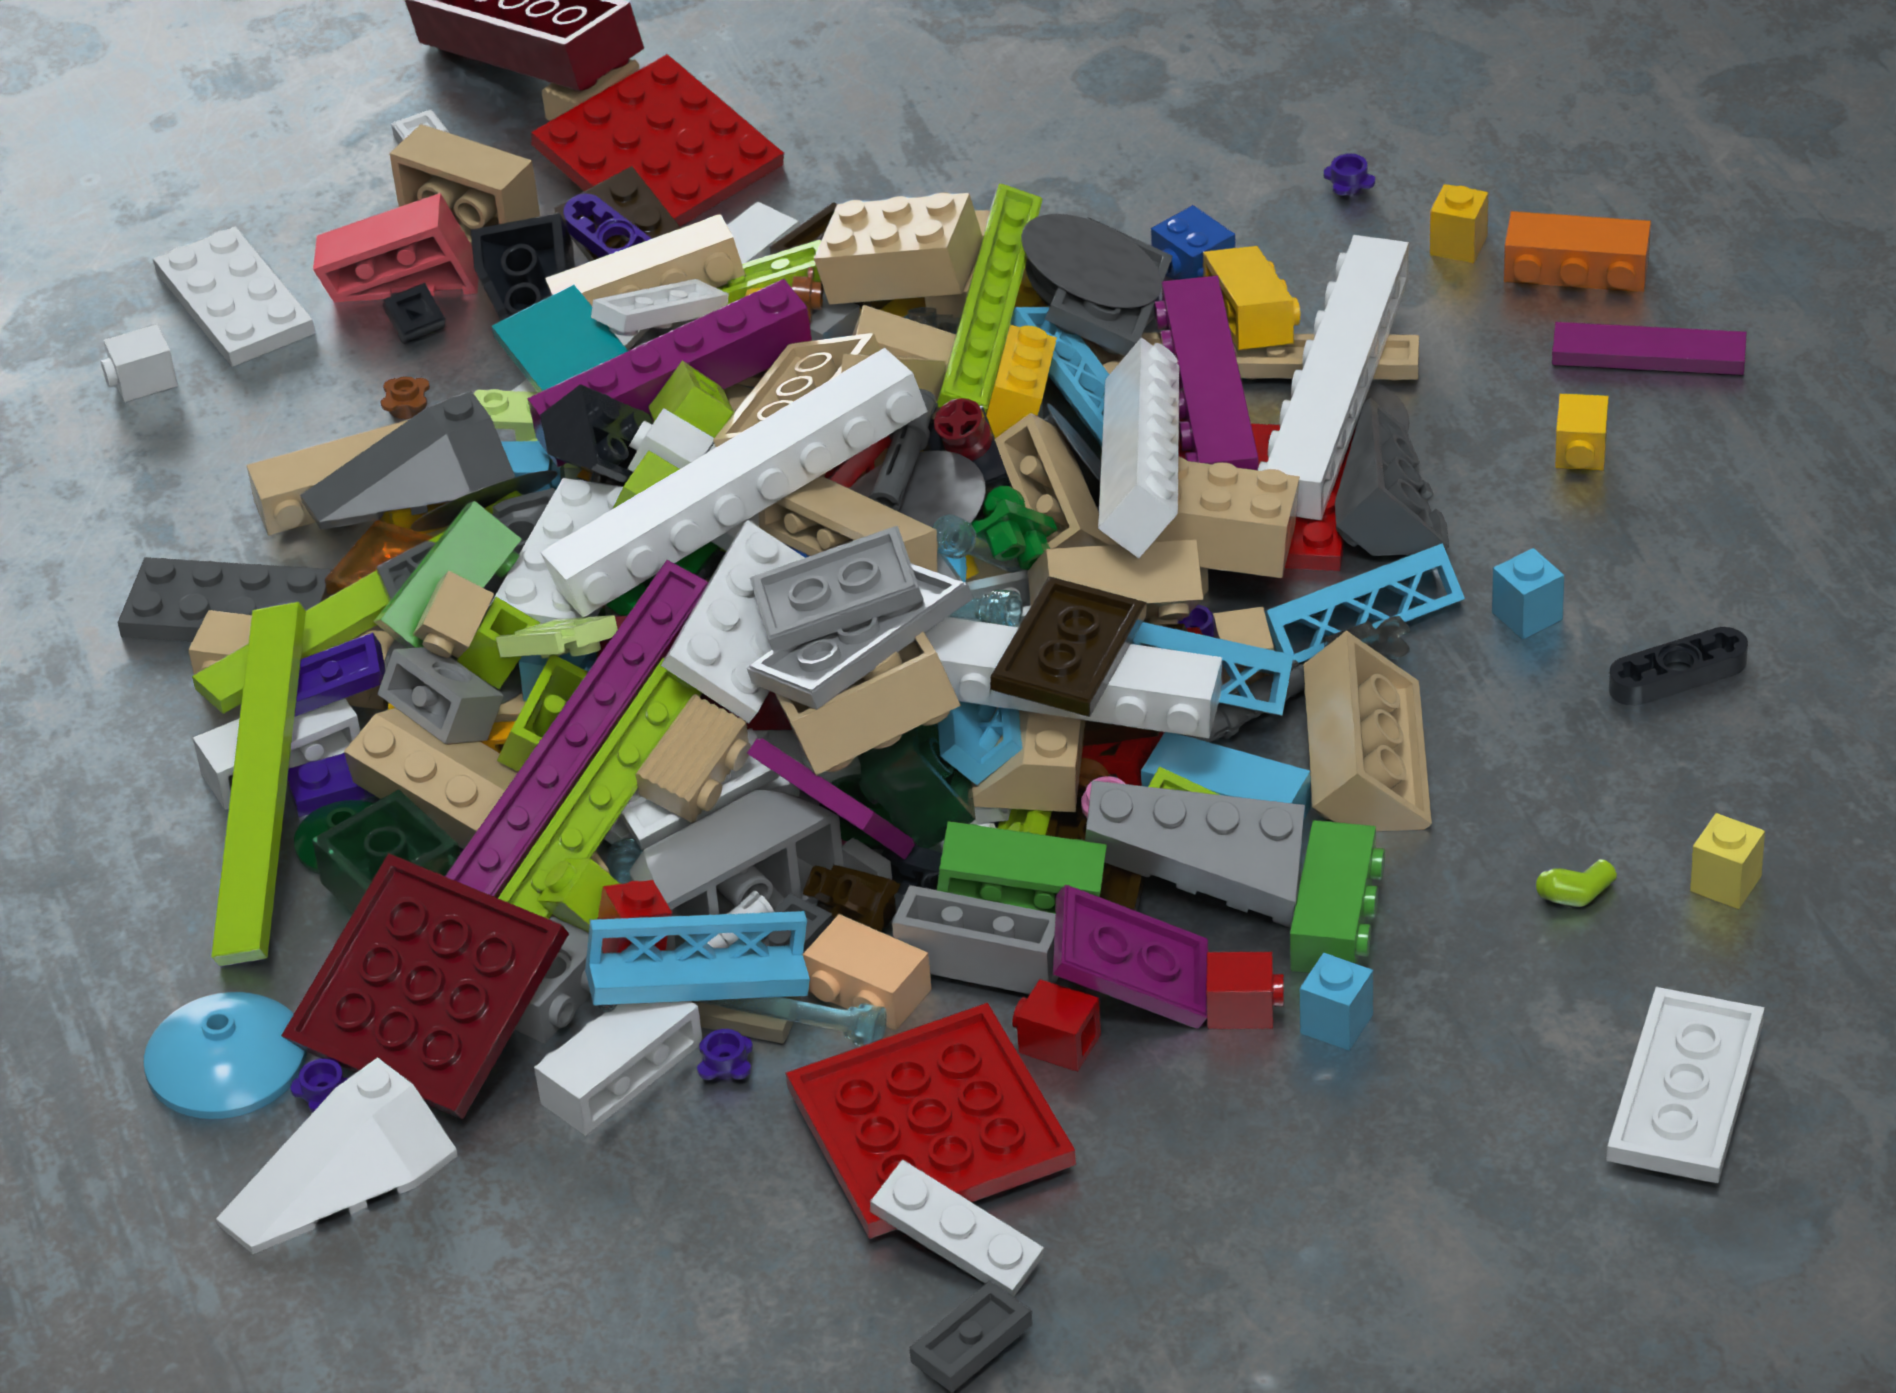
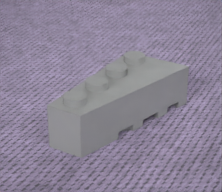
(1203, 843)

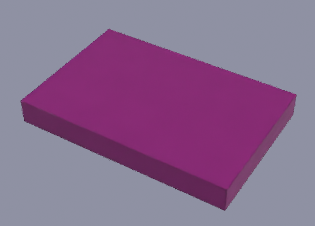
(831, 797)
(1130, 956)

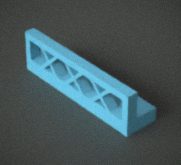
(1072, 369)
(1365, 585)
(1233, 655)
(969, 739)
(695, 968)

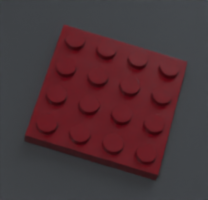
(426, 983)

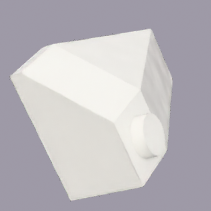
(355, 1146)

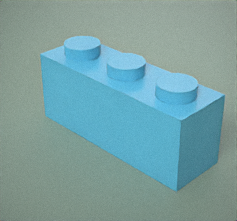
(1229, 771)

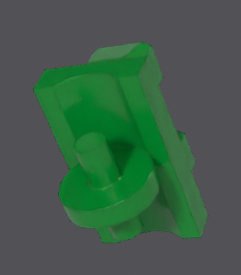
(1013, 528)

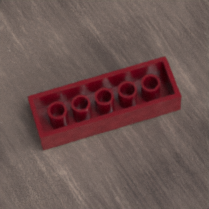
(545, 39)

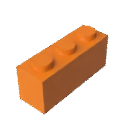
(1577, 251)

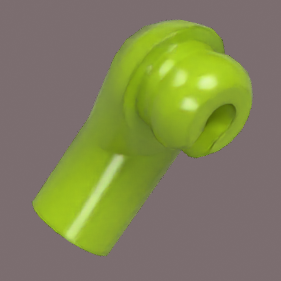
(1574, 887)

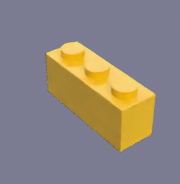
(1254, 297)
(1020, 377)

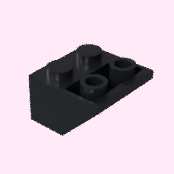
(593, 433)

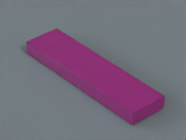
(1649, 348)

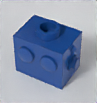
(1186, 238)

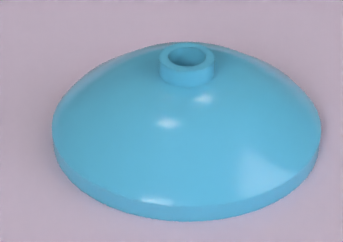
(222, 1056)

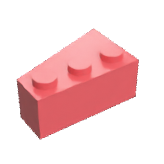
(396, 253)

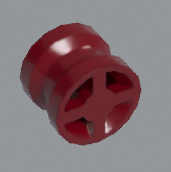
(953, 422)

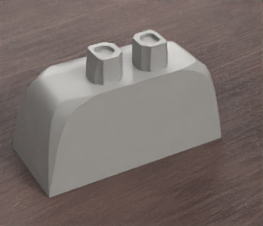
(750, 845)

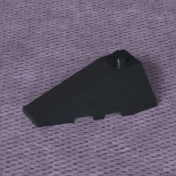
(518, 257)

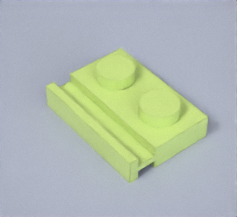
(559, 637)

